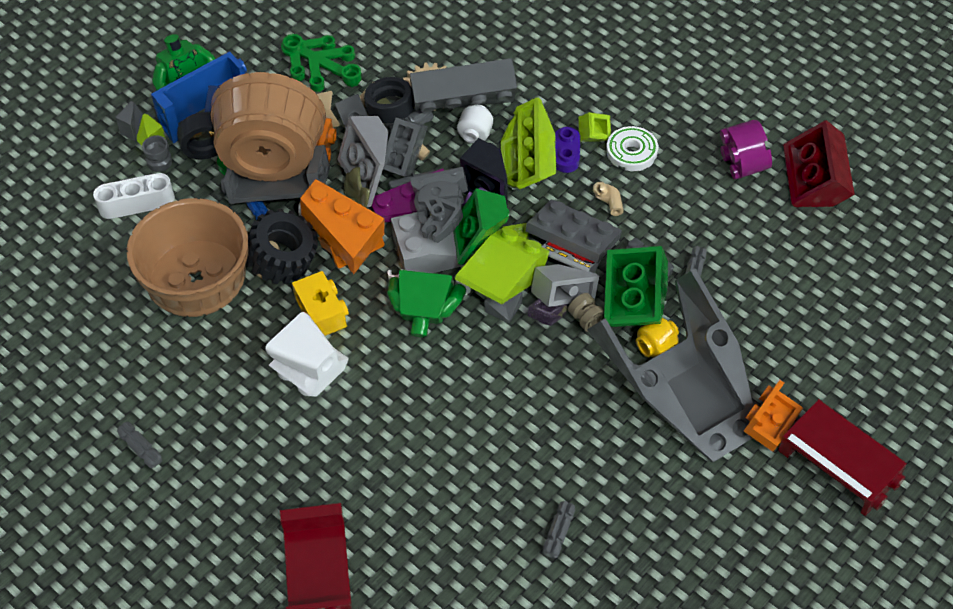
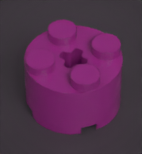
(745, 149)

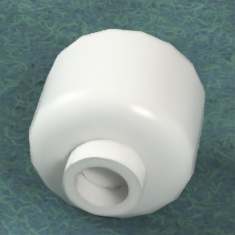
(475, 123)

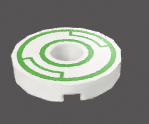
(632, 137)

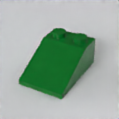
(635, 286)

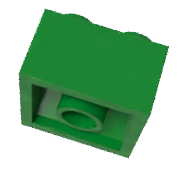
(482, 216)

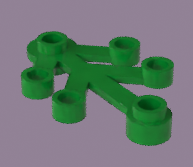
(295, 46)

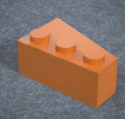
(342, 222)

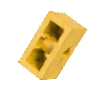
(319, 300)

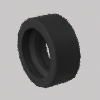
(389, 87)
(189, 127)

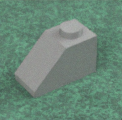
(562, 284)

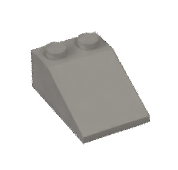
(365, 148)
(421, 253)

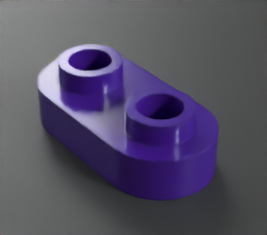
(567, 149)

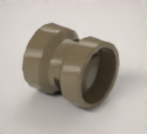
(585, 310)

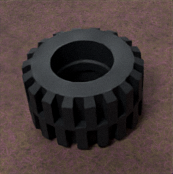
(289, 231)

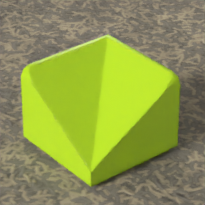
(594, 127)
(148, 128)

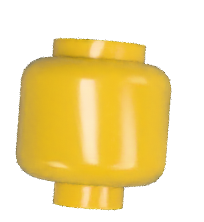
(657, 338)

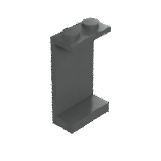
(242, 189)

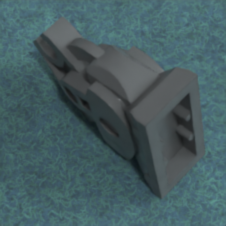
(441, 200)

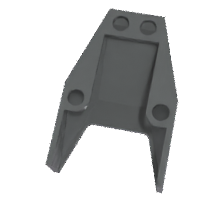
(696, 383)

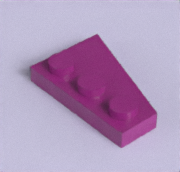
(396, 201)

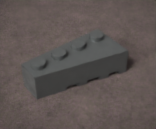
(464, 85)

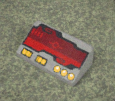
(570, 258)

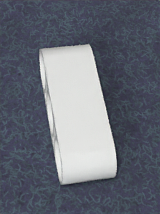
(133, 195)

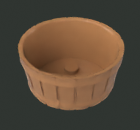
(266, 125)
(184, 240)

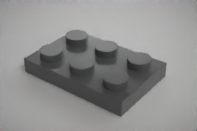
(574, 230)

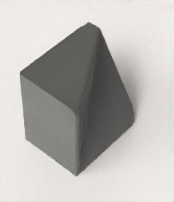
(129, 121)
(506, 310)

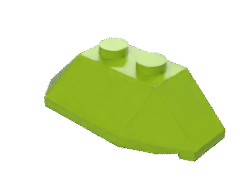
(529, 145)

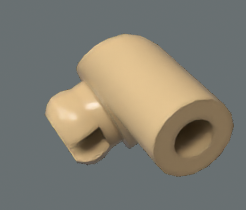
(610, 196)

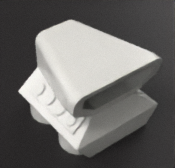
(305, 356)

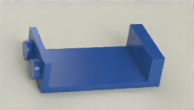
(190, 92)

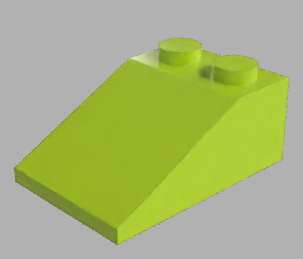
(503, 265)

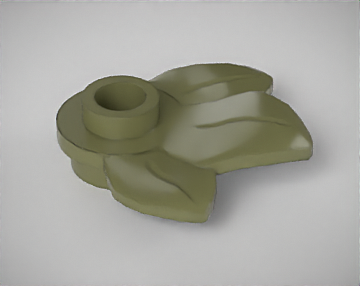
(354, 189)

